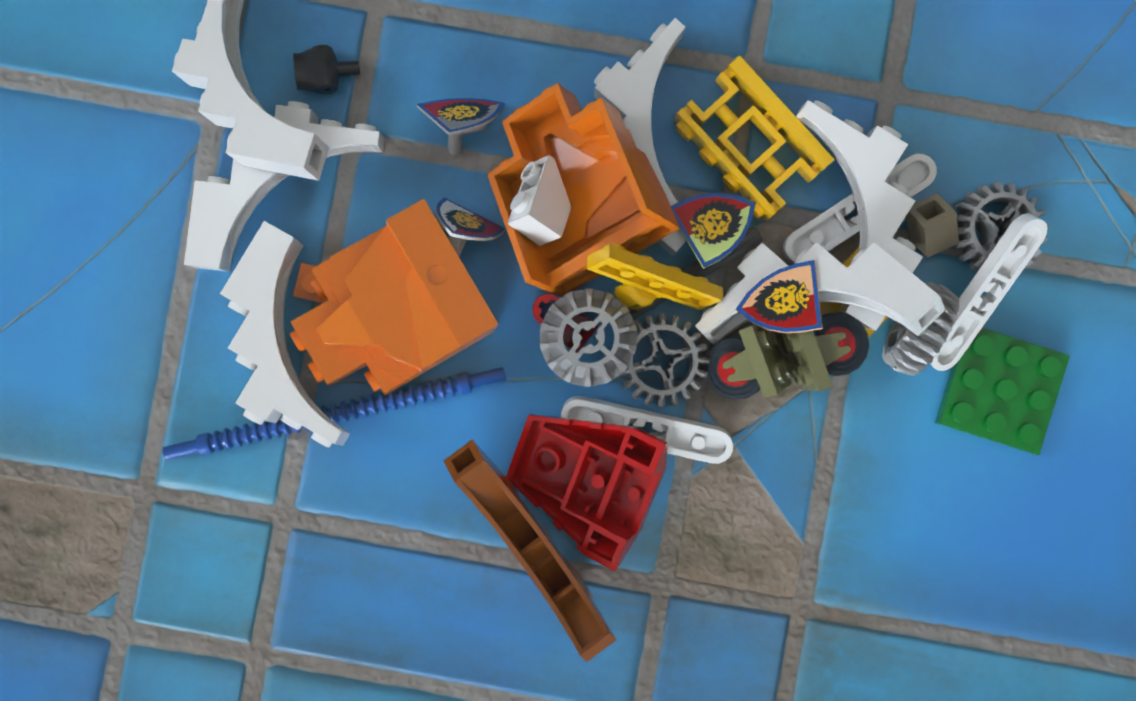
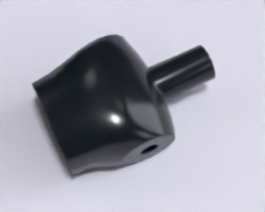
(319, 71)

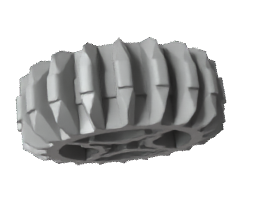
(973, 217)
(690, 351)
(912, 353)

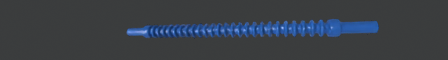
(207, 443)

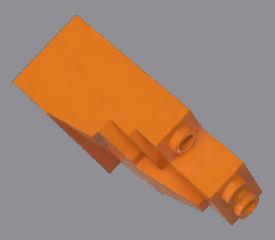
(605, 178)
(392, 305)

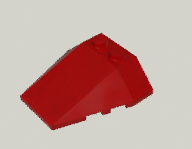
(590, 480)

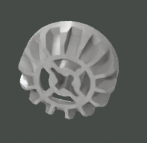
(566, 363)

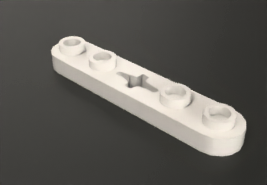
(832, 229)
(995, 278)
(683, 436)

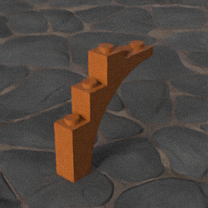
(532, 547)

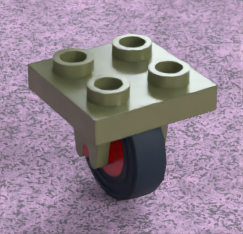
(827, 351)
(747, 364)

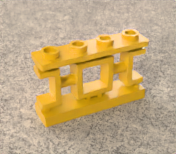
(774, 122)

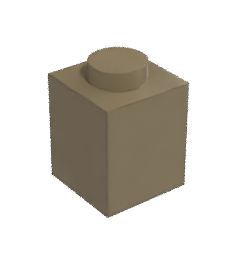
(932, 225)

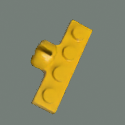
(647, 280)

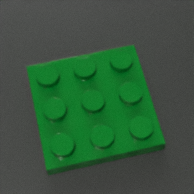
(1003, 391)

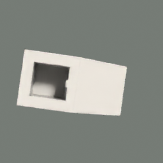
(541, 202)

